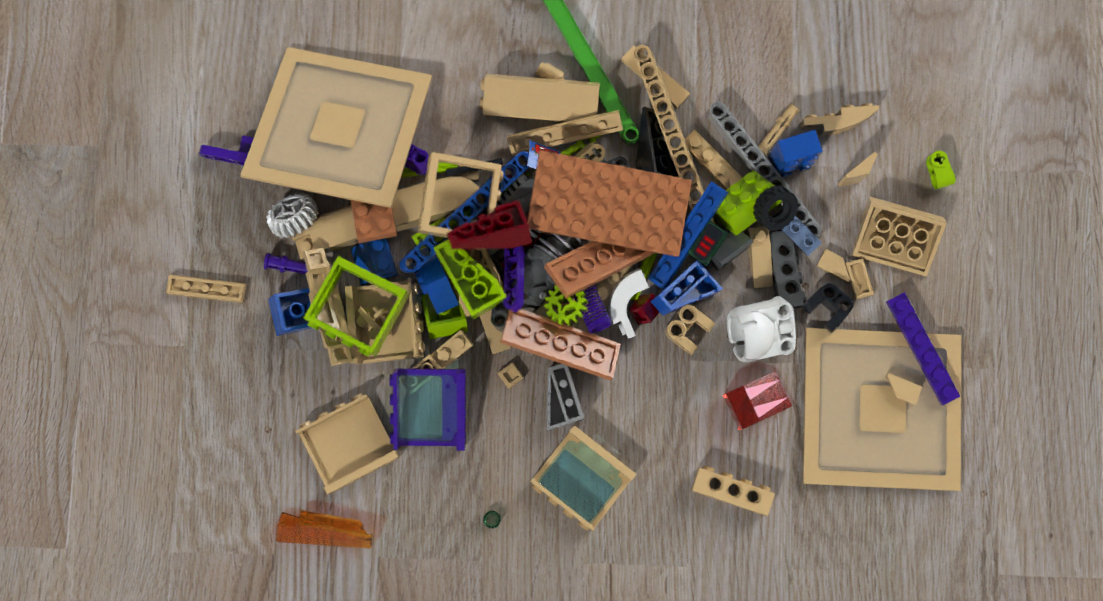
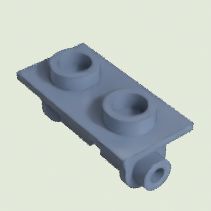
(802, 236)

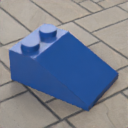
(289, 311)

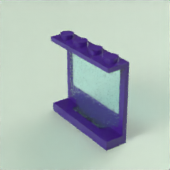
(428, 407)

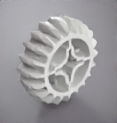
(292, 215)

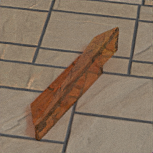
(322, 530)

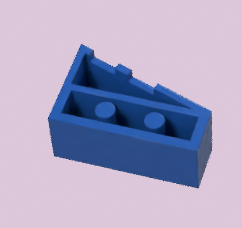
(688, 288)

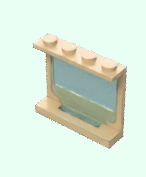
(582, 478)

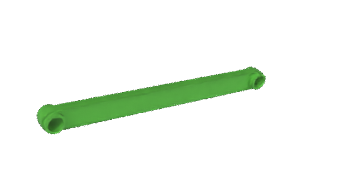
(590, 66)

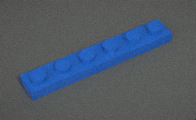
(693, 226)

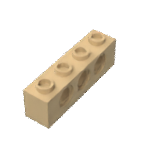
(760, 505)

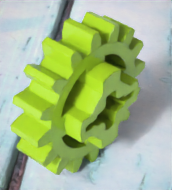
(563, 315)

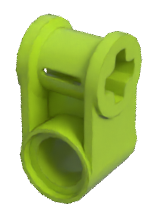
(940, 172)

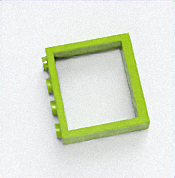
(325, 290)

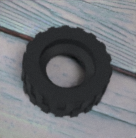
(767, 199)

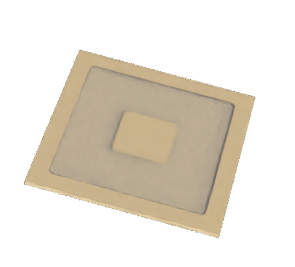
(337, 127)
(858, 427)

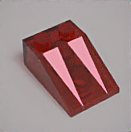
(757, 400)

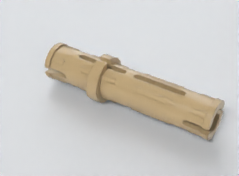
(789, 113)

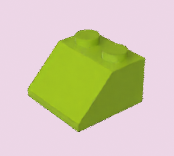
(445, 323)

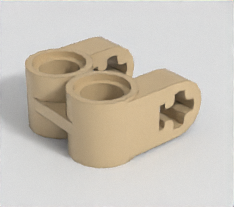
(684, 325)

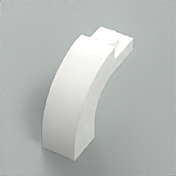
(620, 296)

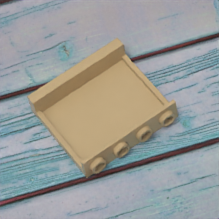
(406, 335)
(347, 443)

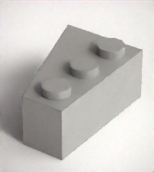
(562, 399)

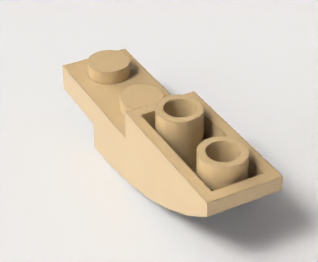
(846, 119)
(447, 353)

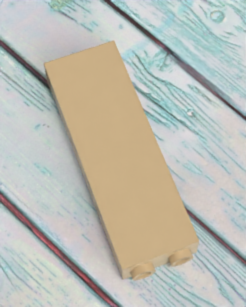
(538, 98)

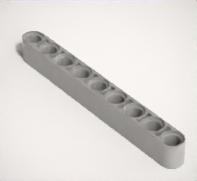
(761, 161)

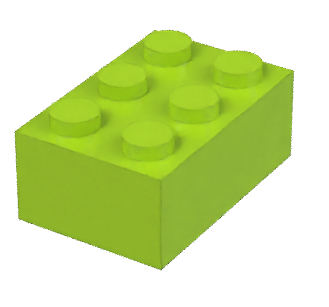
(737, 208)

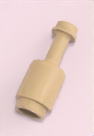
(549, 72)

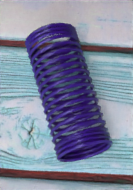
(600, 323)

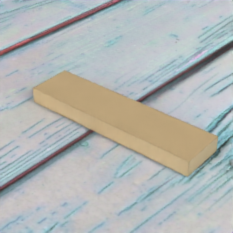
(675, 91)
(206, 288)

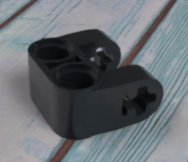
(831, 304)

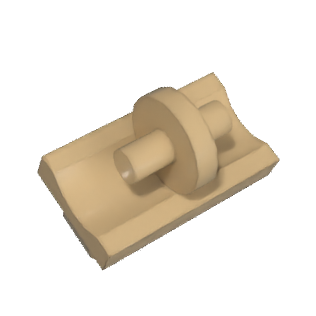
(374, 317)

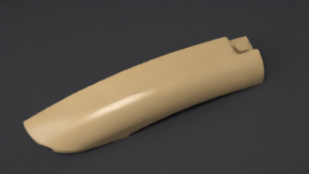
(337, 228)

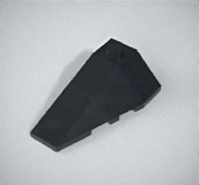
(652, 149)

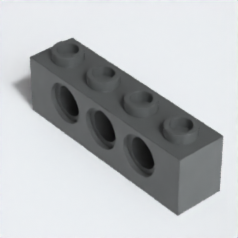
(791, 260)

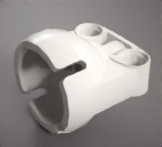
(762, 329)

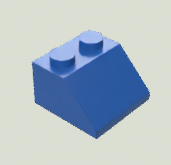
(376, 258)

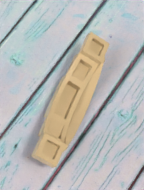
(332, 311)

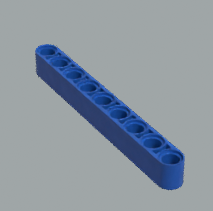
(458, 216)

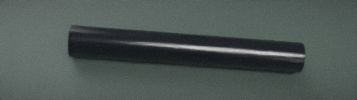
(463, 169)

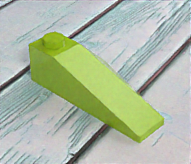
(474, 284)

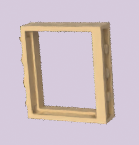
(429, 187)

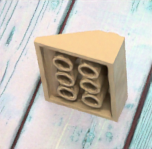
(898, 236)

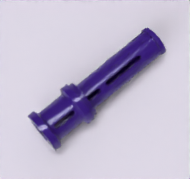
(284, 264)

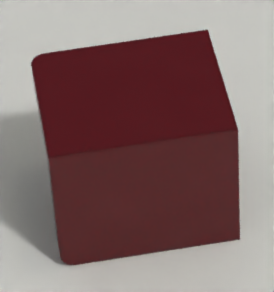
(643, 310)

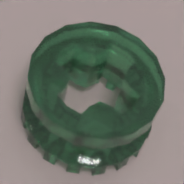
(490, 525)

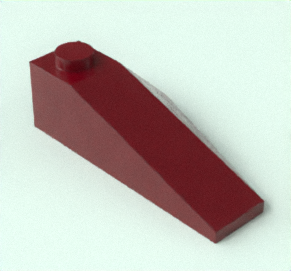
(500, 229)

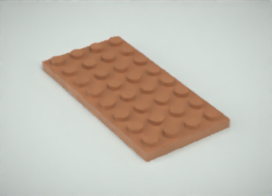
(608, 203)

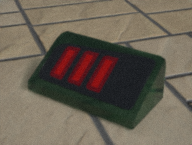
(708, 243)

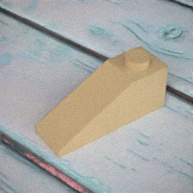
(760, 257)

